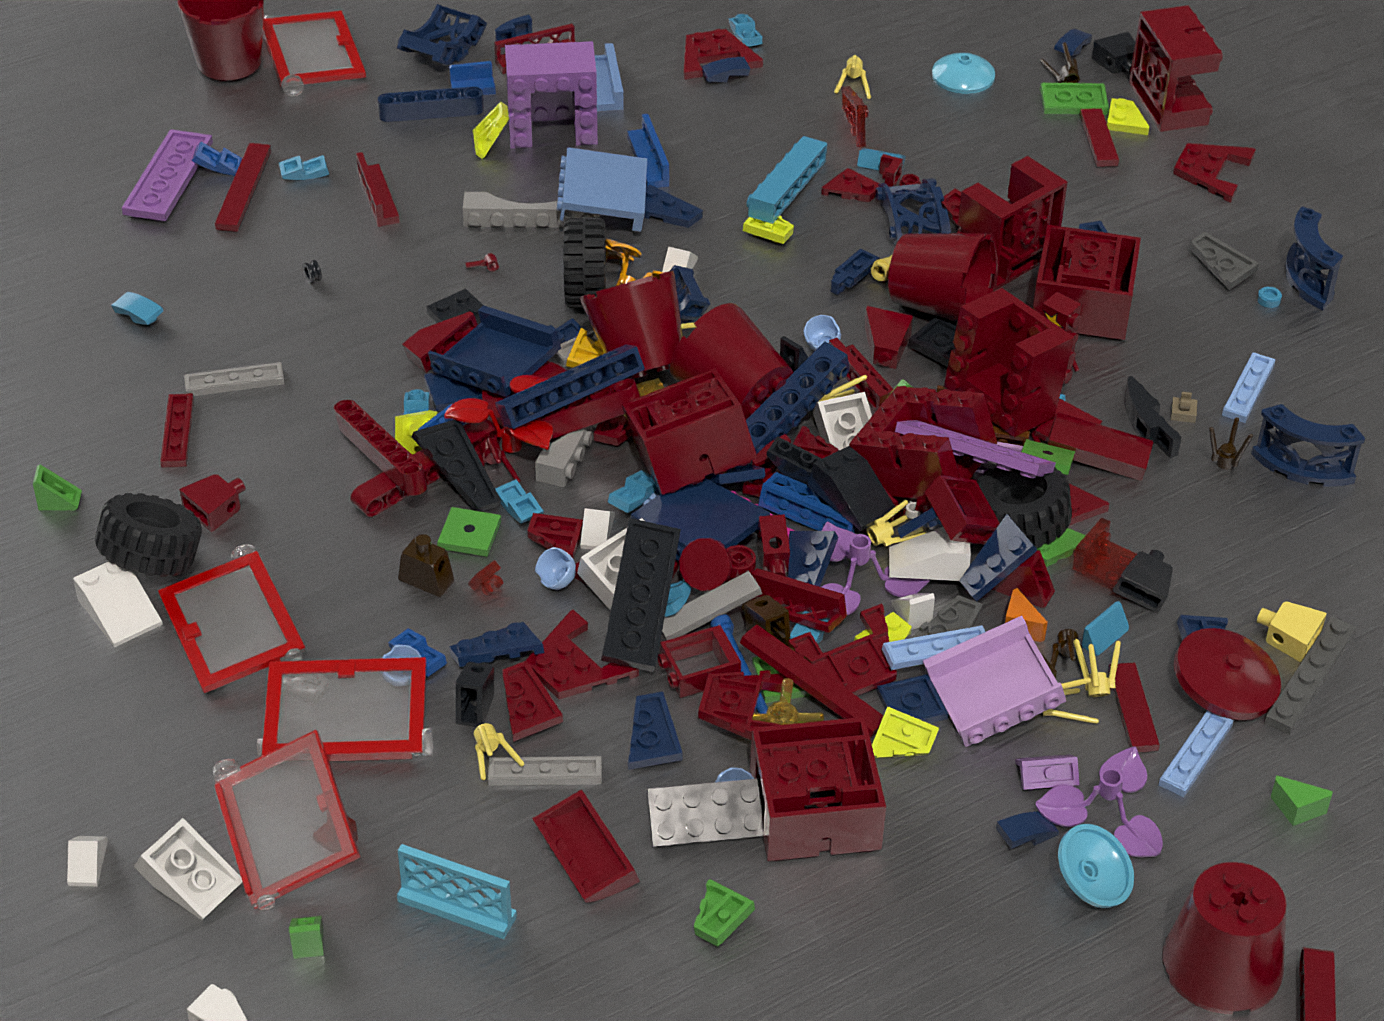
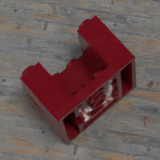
(1166, 52)
(1019, 224)
(1098, 276)
(1010, 358)
(690, 431)
(912, 461)
(811, 759)

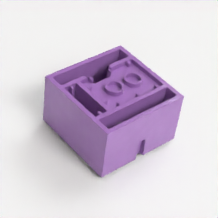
(551, 85)

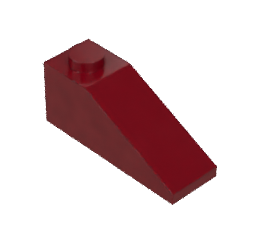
(437, 338)

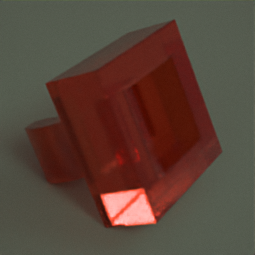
(487, 576)

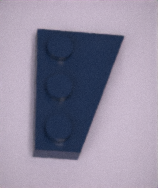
(505, 641)

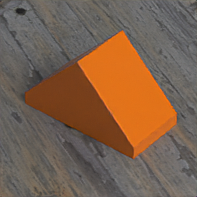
(1022, 607)

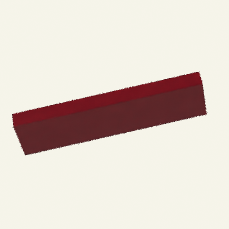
(1099, 137)
(177, 430)
(1134, 708)

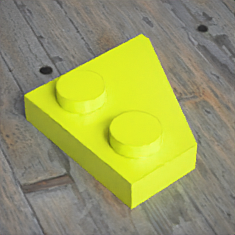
(489, 129)
(903, 736)

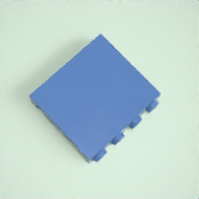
(608, 81)
(603, 185)

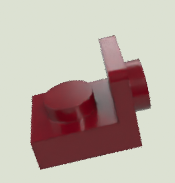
(891, 169)

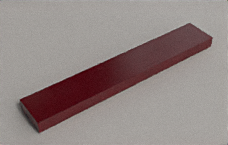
(243, 187)
(810, 677)

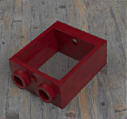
(979, 519)
(693, 644)

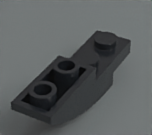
(1146, 421)
(792, 460)

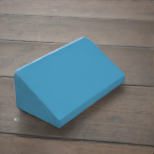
(871, 158)
(1105, 629)

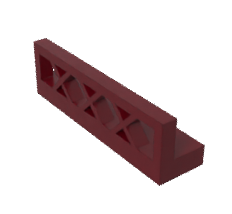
(534, 38)
(377, 192)
(874, 386)
(803, 597)

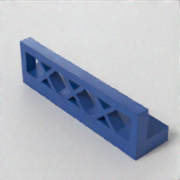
(646, 145)
(803, 509)

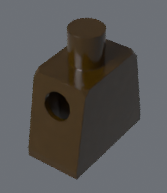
(426, 566)
(768, 615)

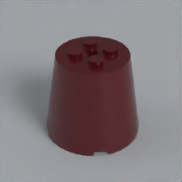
(224, 35)
(942, 271)
(638, 315)
(739, 352)
(1229, 940)

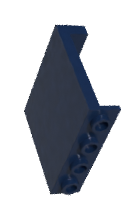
(497, 351)
(703, 512)

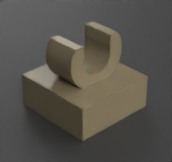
(1184, 408)

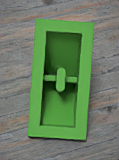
(54, 492)
(1300, 800)
(306, 936)

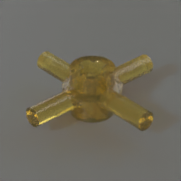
(784, 712)

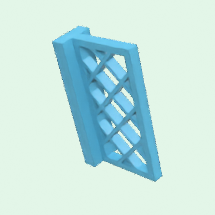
(443, 899)

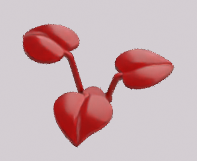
(476, 410)

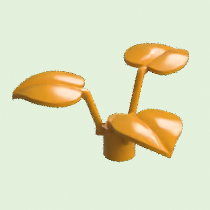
(623, 252)

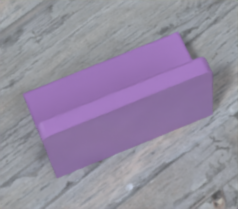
(1048, 771)

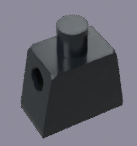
(1114, 52)
(1146, 580)
(478, 683)

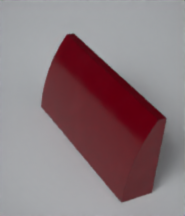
(1102, 446)
(586, 848)

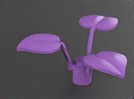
(859, 551)
(1122, 772)

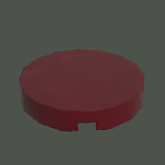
(705, 564)

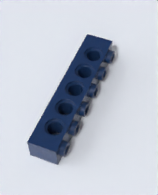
(569, 386)
(798, 396)

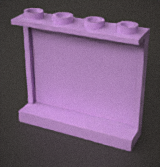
(994, 681)

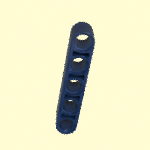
(430, 104)

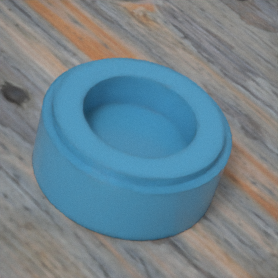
(1269, 297)

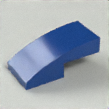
(222, 162)
(434, 659)

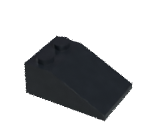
(850, 487)

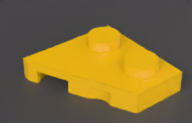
(583, 350)

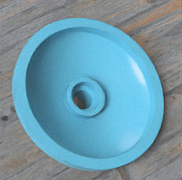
(963, 73)
(1096, 866)

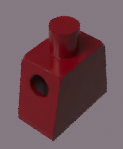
(212, 500)
(773, 555)

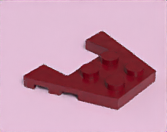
(714, 46)
(1205, 162)
(856, 665)
(566, 668)
(732, 699)

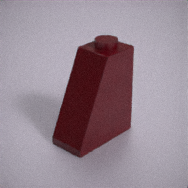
(887, 335)
(1031, 580)

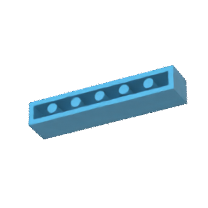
(787, 179)

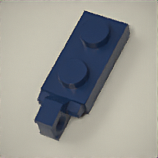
(852, 271)

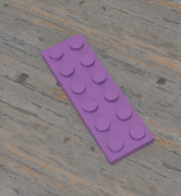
(165, 176)
(982, 450)

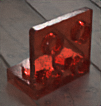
(1100, 557)

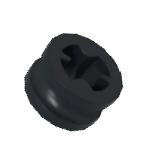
(312, 271)

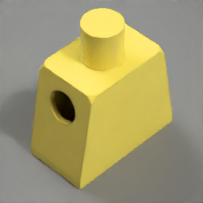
(1292, 628)

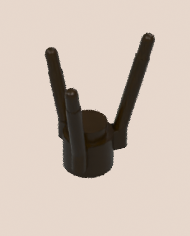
(1068, 72)
(1227, 456)
(1065, 646)

